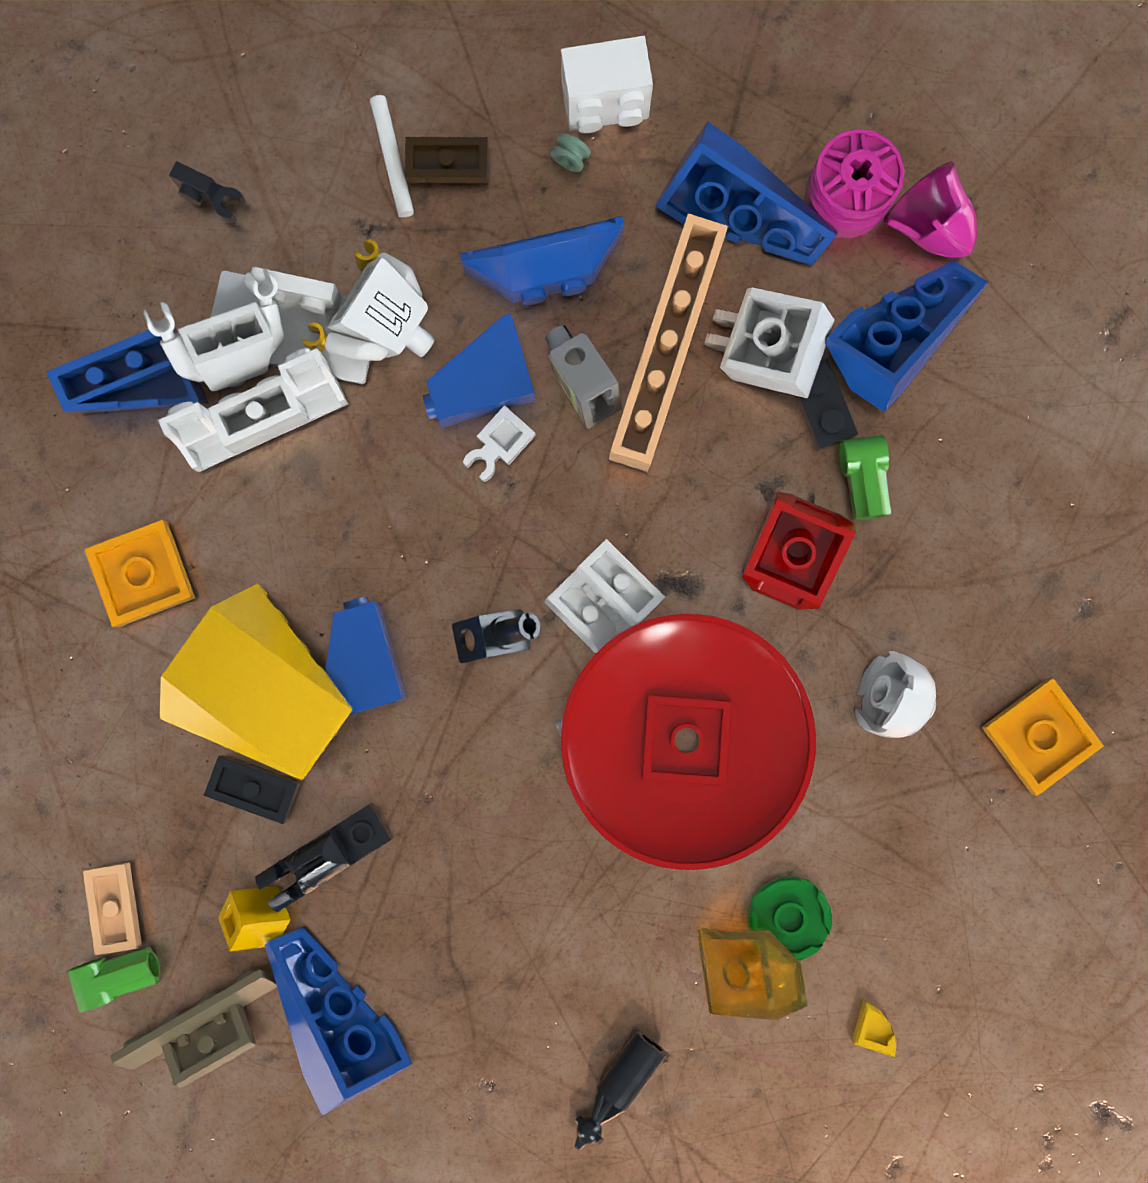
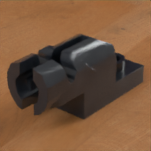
(326, 856)

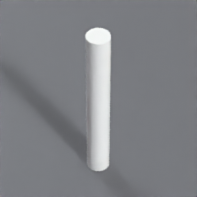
(391, 156)

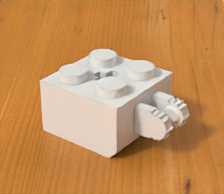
(768, 318)

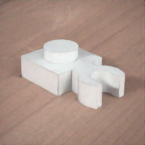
(503, 439)

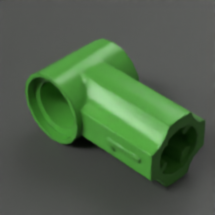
(865, 465)
(103, 980)

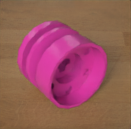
(850, 204)

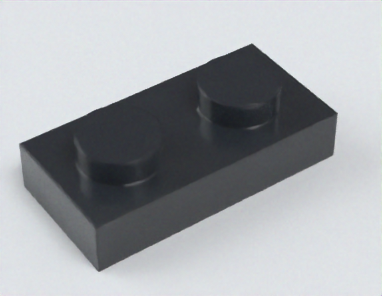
(826, 410)
(252, 789)

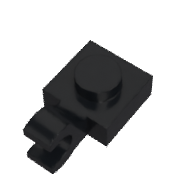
(200, 187)

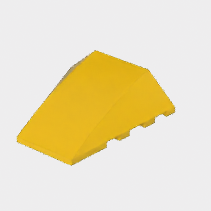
(253, 686)

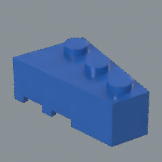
(123, 378)

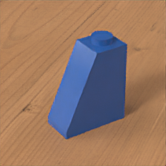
(481, 378)
(363, 657)

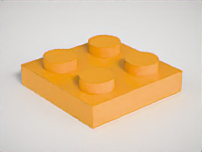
(139, 573)
(1042, 736)

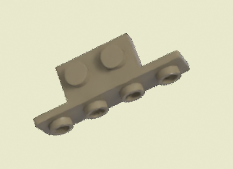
(203, 1035)

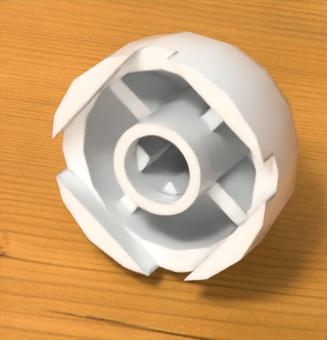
(896, 696)

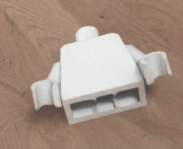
(227, 346)

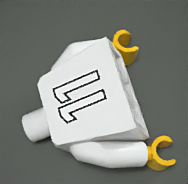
(378, 313)

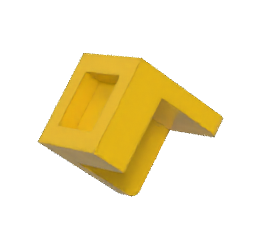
(249, 919)

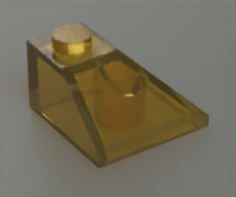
(750, 974)

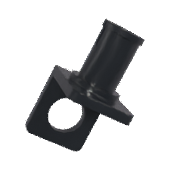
(496, 634)

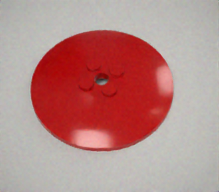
(749, 754)

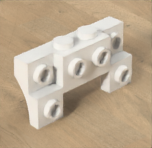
(257, 415)

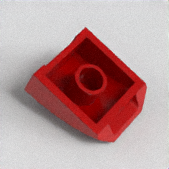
(798, 552)

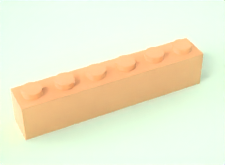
(668, 342)

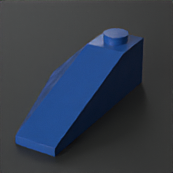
(894, 339)

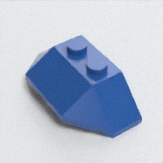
(545, 263)

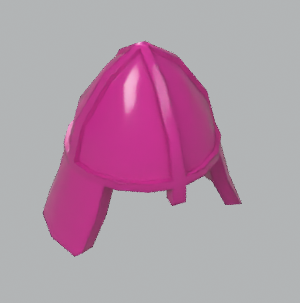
(937, 214)

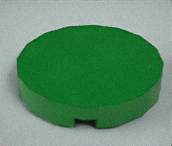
(793, 913)

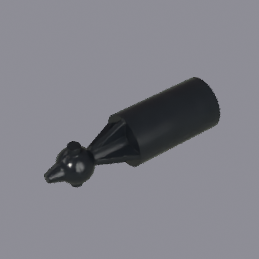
(620, 1086)

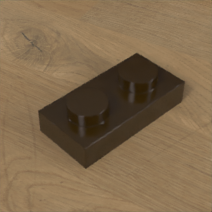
(446, 159)

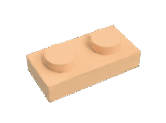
(112, 908)

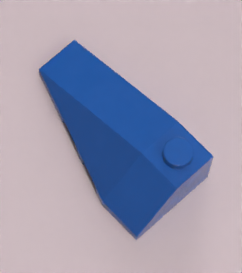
(733, 188)
(334, 1031)

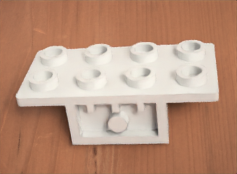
(299, 303)

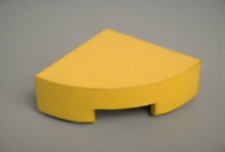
(874, 1031)

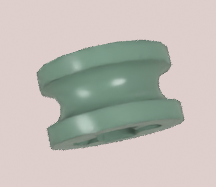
(570, 152)

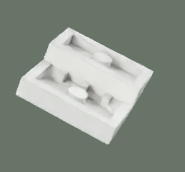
(603, 597)

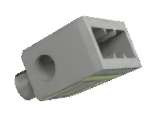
(583, 376)

